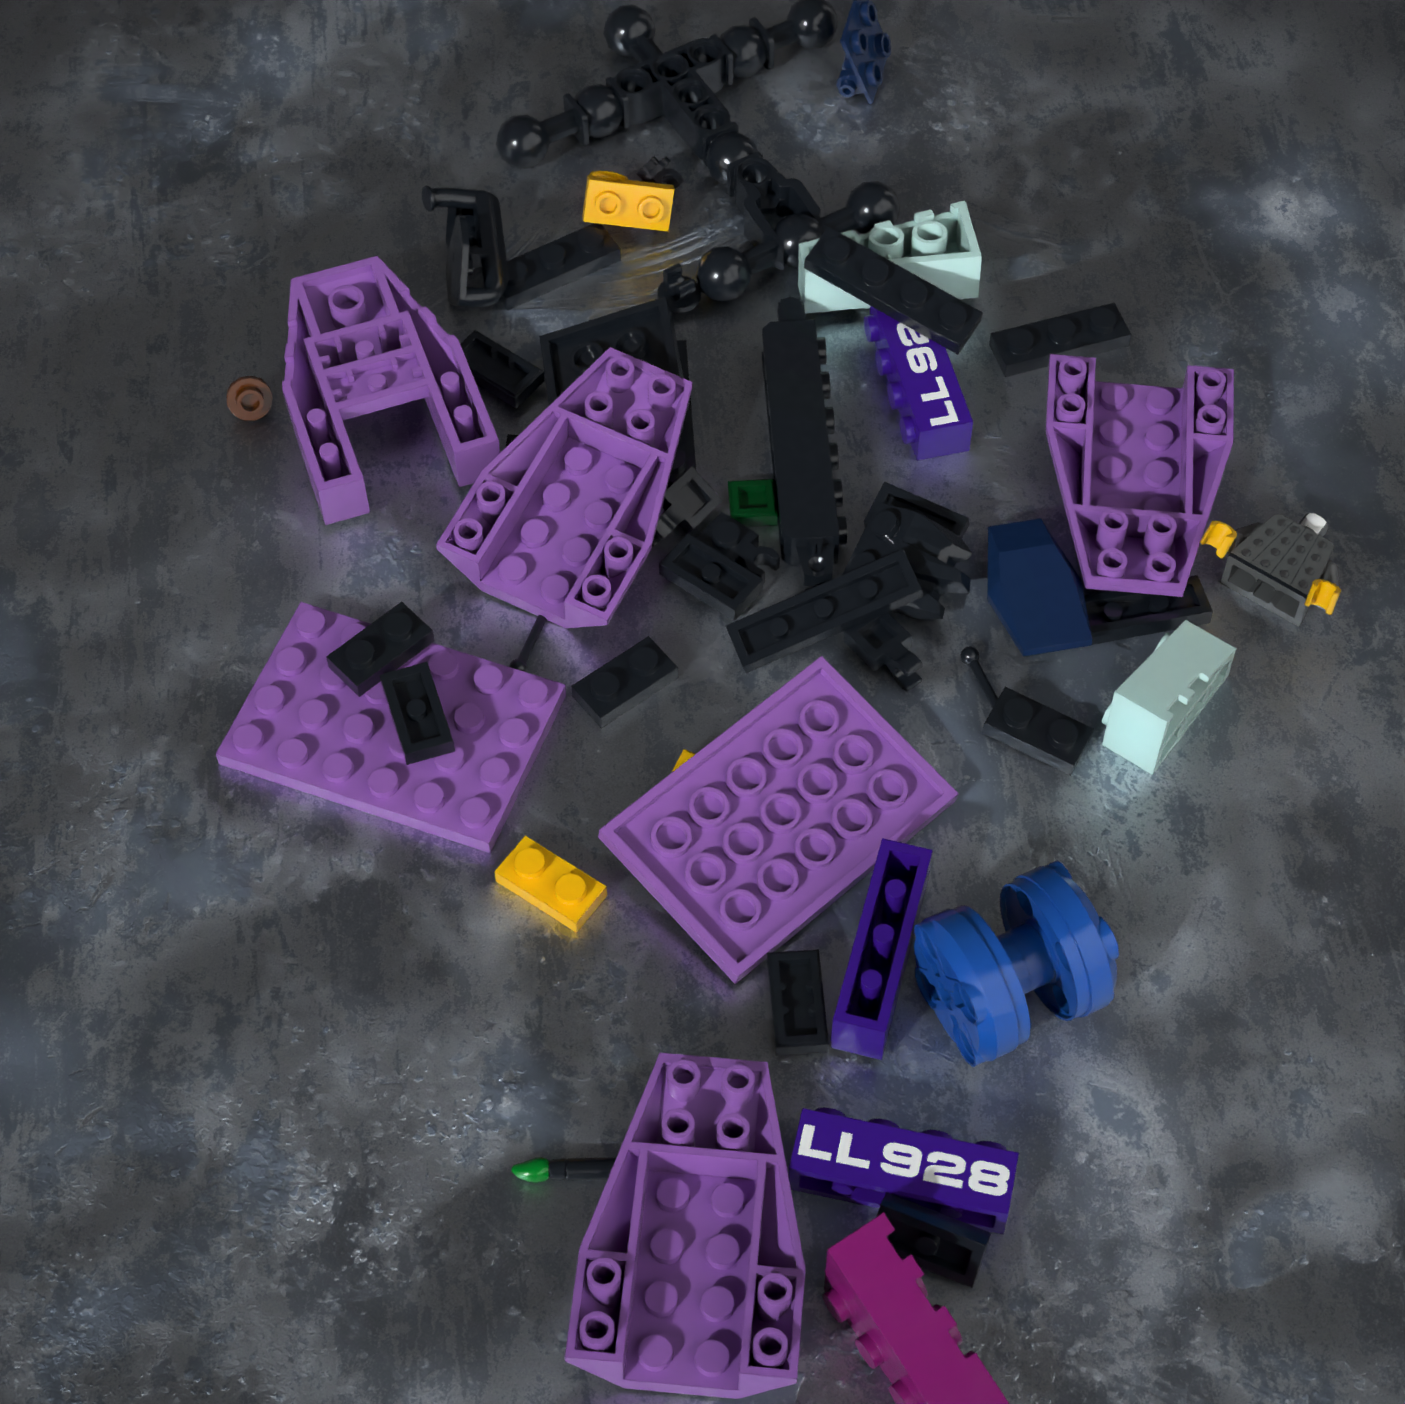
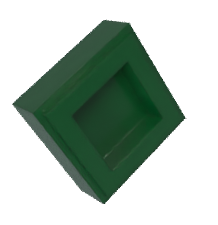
(753, 502)

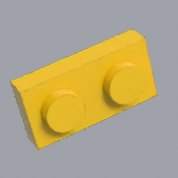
(551, 884)

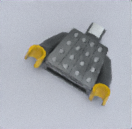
(1279, 564)

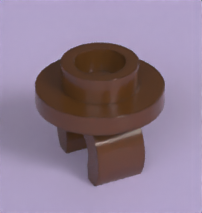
(249, 398)

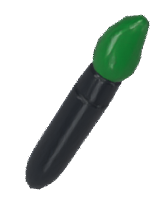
(542, 1169)

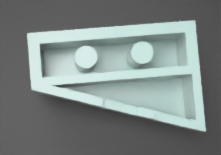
(1166, 695)

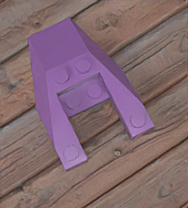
(366, 348)

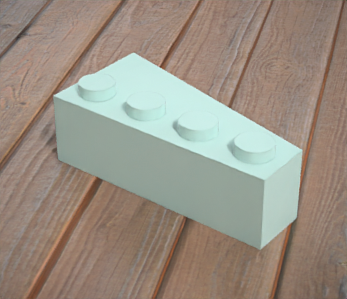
(932, 247)

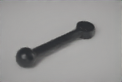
(970, 656)
(520, 663)

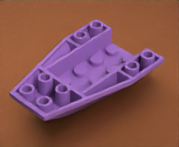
(1138, 470)
(575, 495)
(694, 1242)

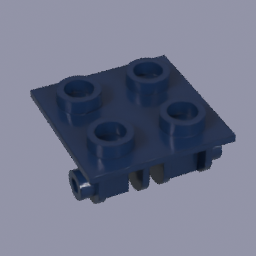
(865, 52)

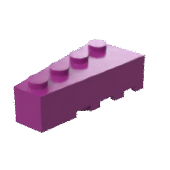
(897, 1324)

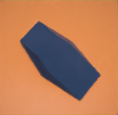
(1035, 589)

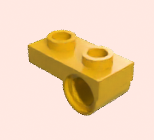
(627, 203)

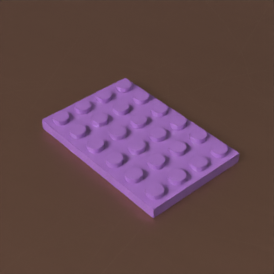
(327, 741)
(776, 818)

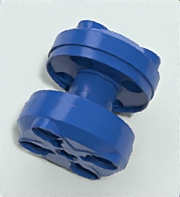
(1048, 947)

